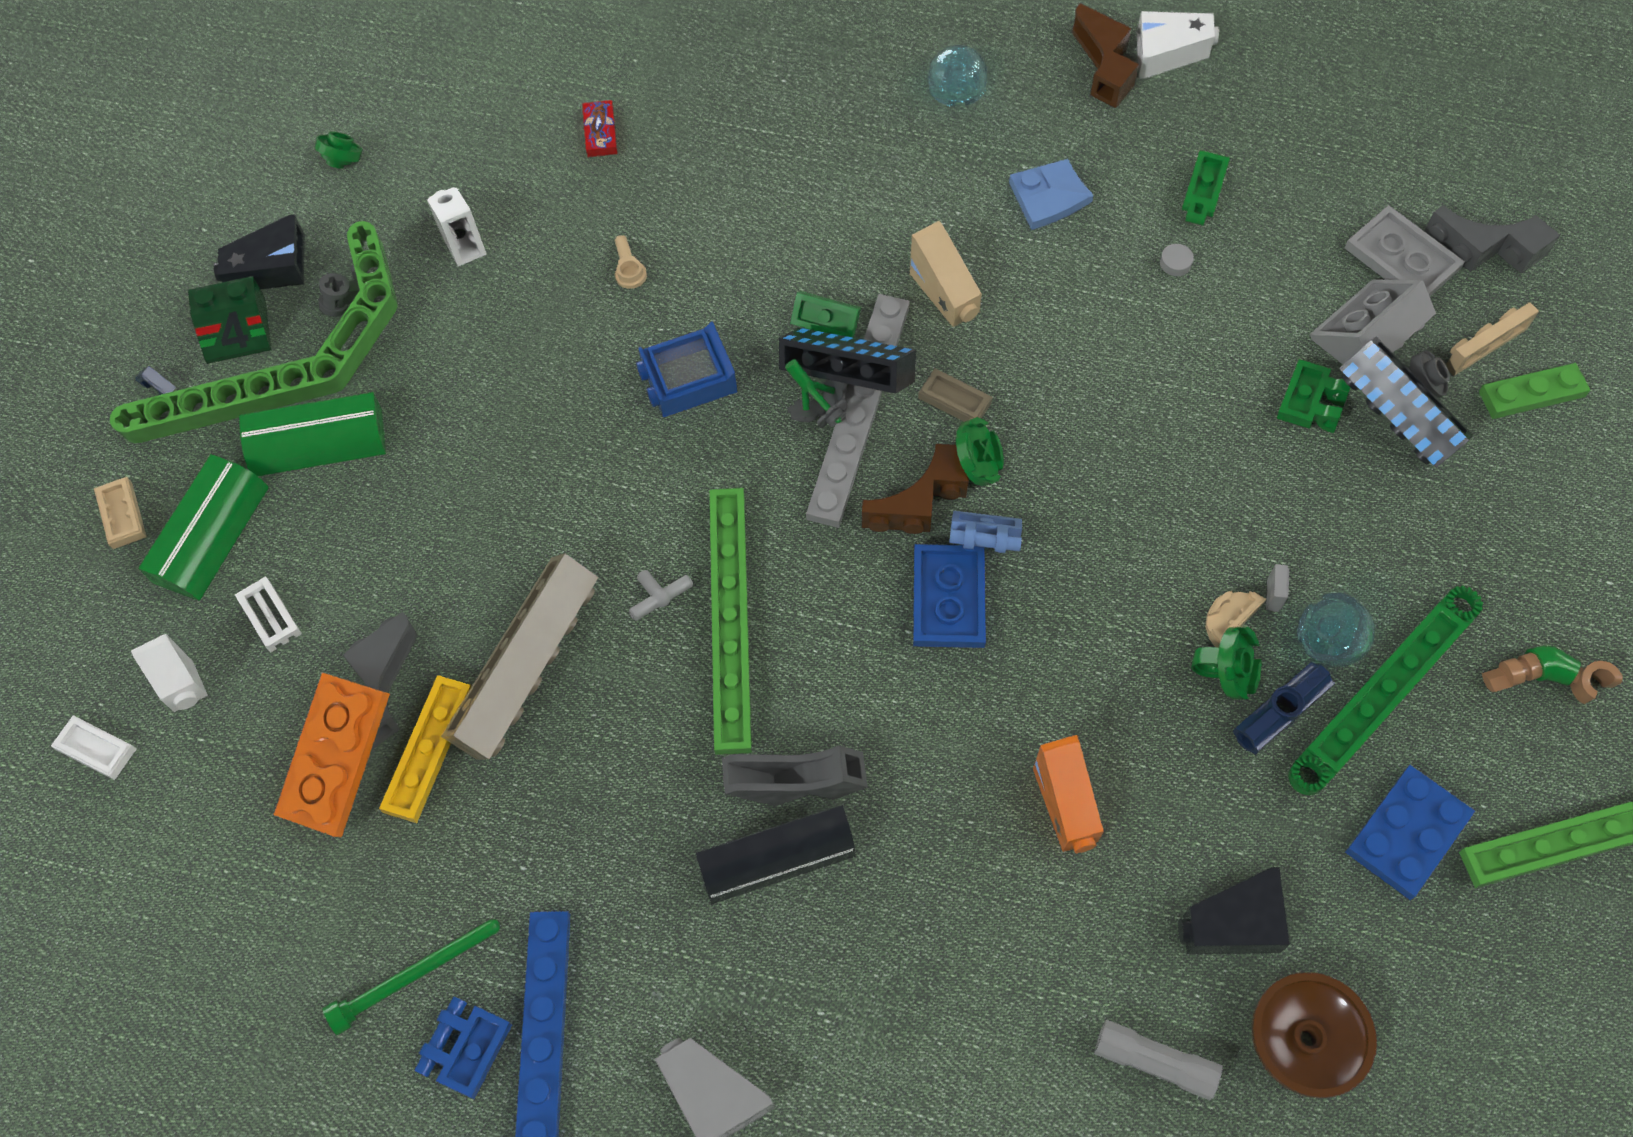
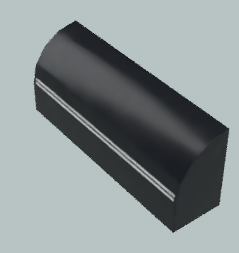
(776, 854)

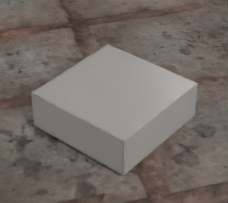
(1277, 588)

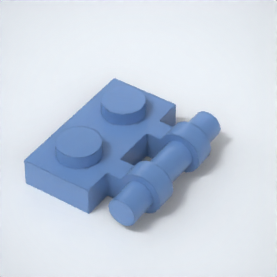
(986, 531)

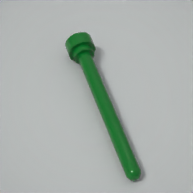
(343, 1013)

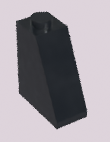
(1239, 919)

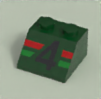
(230, 319)

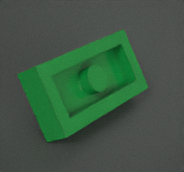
(824, 314)

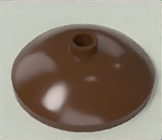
(1335, 1020)

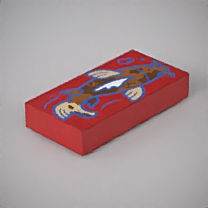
(599, 128)

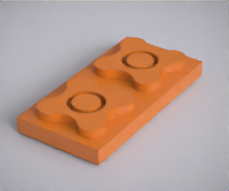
(331, 755)

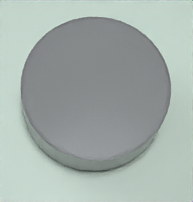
(1176, 260)

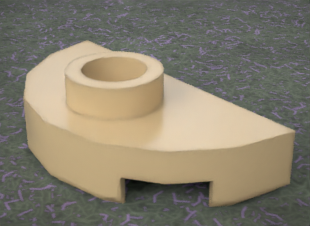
(1231, 611)

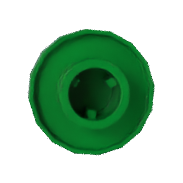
(338, 149)

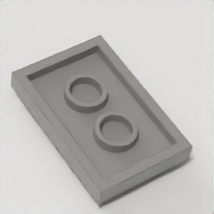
(1403, 251)

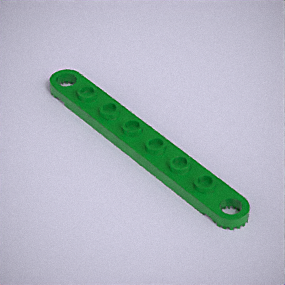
(1385, 690)

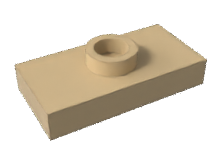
(120, 513)

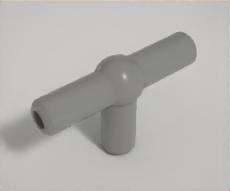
(658, 596)

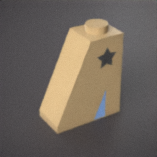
(944, 275)

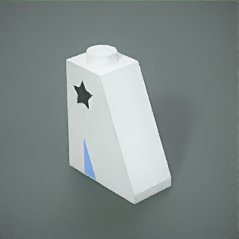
(1173, 40)

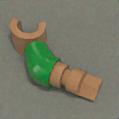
(1556, 666)

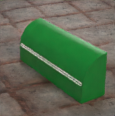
(312, 434)
(203, 528)

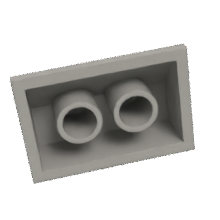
(1380, 309)

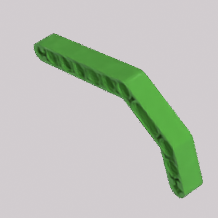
(140, 419)

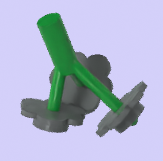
(829, 405)

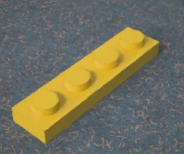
(424, 751)

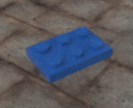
(949, 596)
(1410, 832)

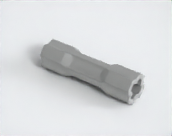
(1185, 1070)

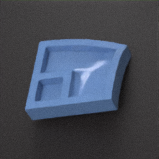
(1049, 193)

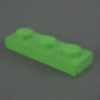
(1534, 390)

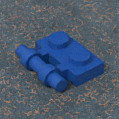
(473, 1051)

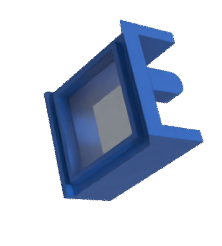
(687, 371)

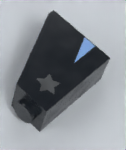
(269, 254)

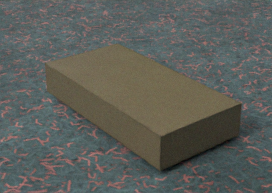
(954, 396)

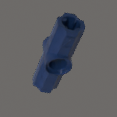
(1270, 721)

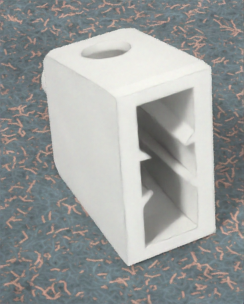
(453, 213)

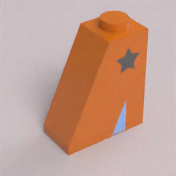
(1068, 794)

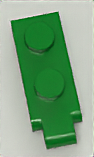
(1205, 186)

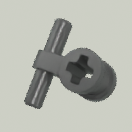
(341, 292)

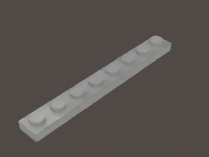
(851, 434)

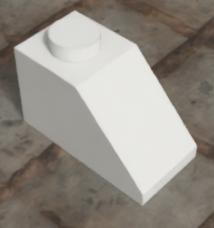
(170, 673)

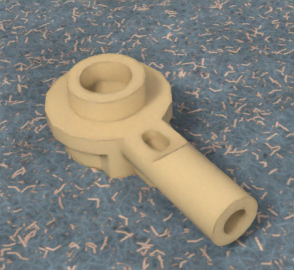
(630, 271)

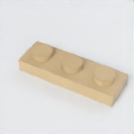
(1490, 338)

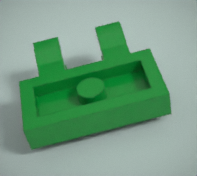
(1304, 394)

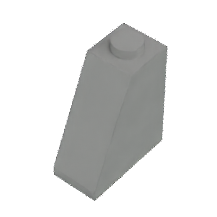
(709, 1091)

